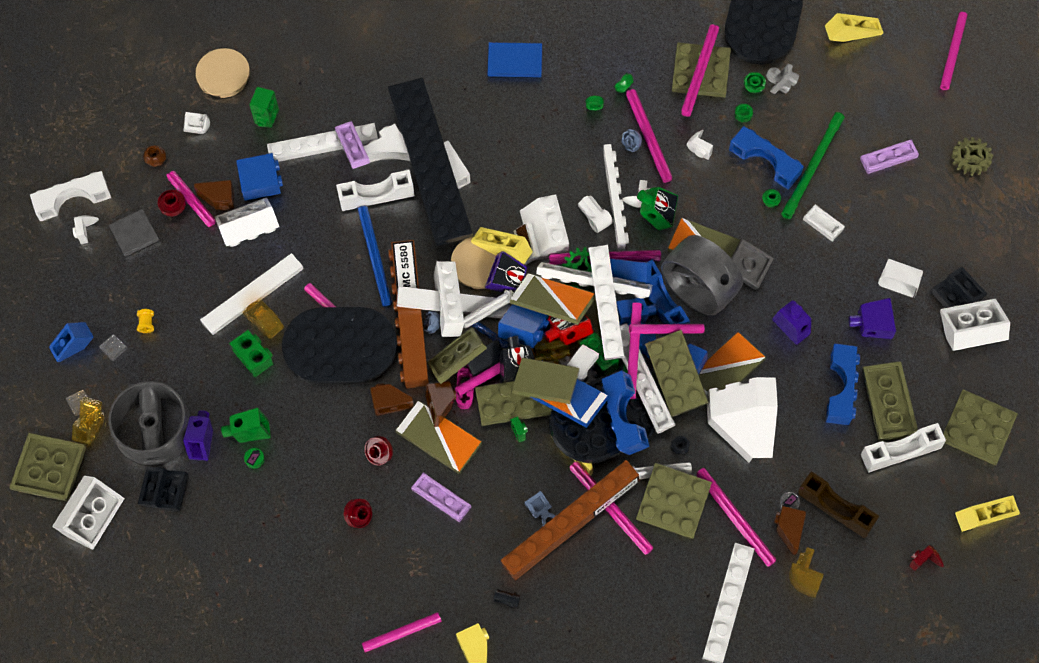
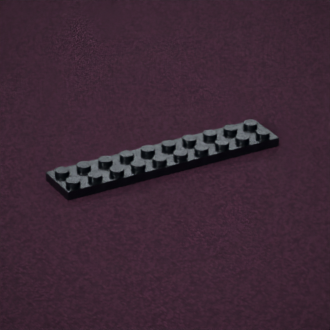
(430, 162)

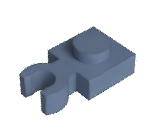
(539, 507)

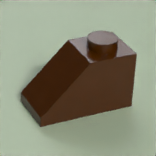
(216, 194)
(389, 399)
(439, 400)
(790, 527)

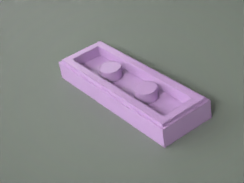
(352, 145)
(889, 156)
(441, 497)

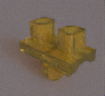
(551, 351)

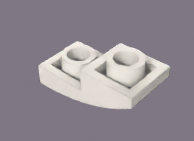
(583, 359)

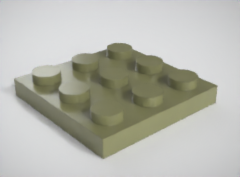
(716, 73)
(979, 427)
(48, 467)
(673, 501)

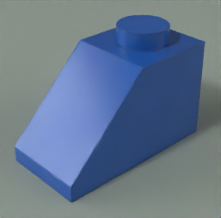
(71, 340)

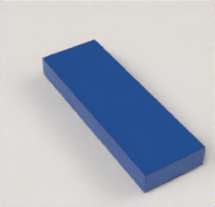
(631, 270)

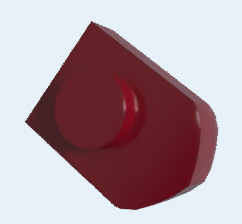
(921, 557)

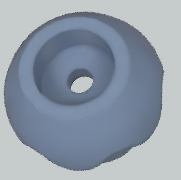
(631, 140)
(431, 322)

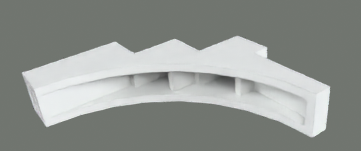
(392, 146)

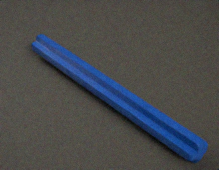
(375, 256)

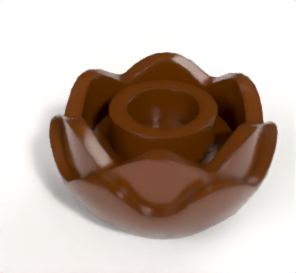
(156, 160)

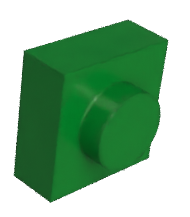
(519, 429)

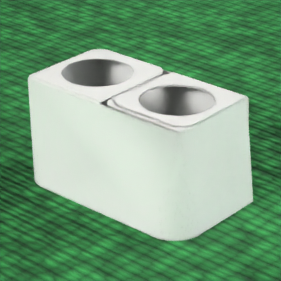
(900, 278)

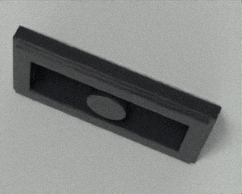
(486, 359)

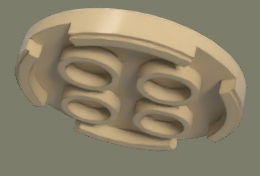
(222, 72)
(472, 264)

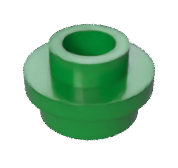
(771, 202)

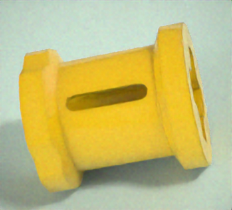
(145, 321)

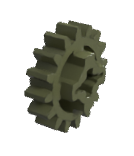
(972, 156)

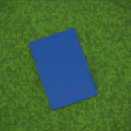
(515, 60)

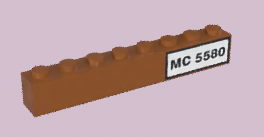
(410, 319)
(570, 520)

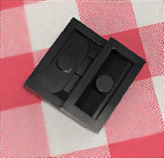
(958, 289)
(163, 489)

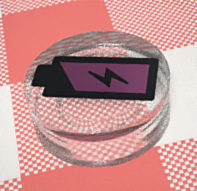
(790, 500)

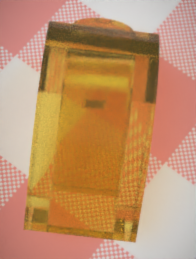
(263, 318)
(89, 422)
(805, 579)

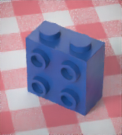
(259, 176)
(523, 323)

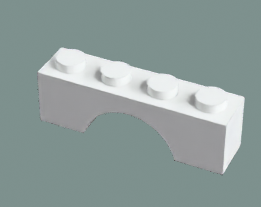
(395, 187)
(48, 201)
(450, 301)
(920, 443)

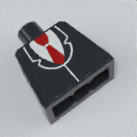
(511, 359)

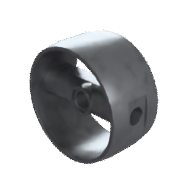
(702, 275)
(148, 396)

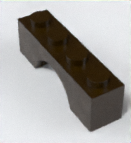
(853, 516)

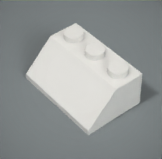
(247, 222)
(547, 225)
(975, 324)
(88, 512)

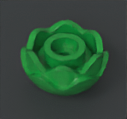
(757, 78)
(624, 83)

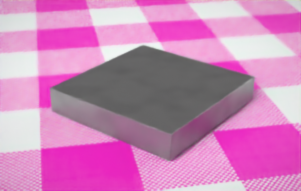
(133, 232)
(751, 263)

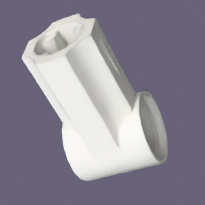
(597, 218)

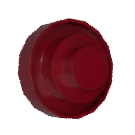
(171, 203)
(378, 450)
(357, 513)

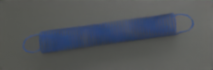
(490, 334)

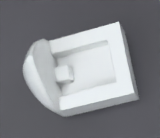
(196, 123)
(699, 146)
(632, 200)
(80, 227)

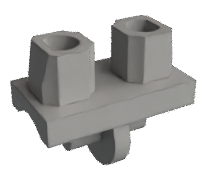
(782, 79)

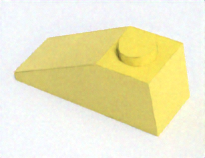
(852, 27)
(497, 241)
(987, 513)
(474, 643)

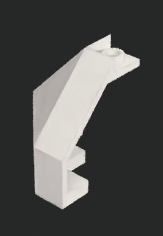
(745, 416)

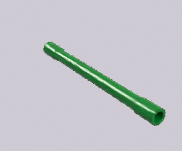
(792, 203)

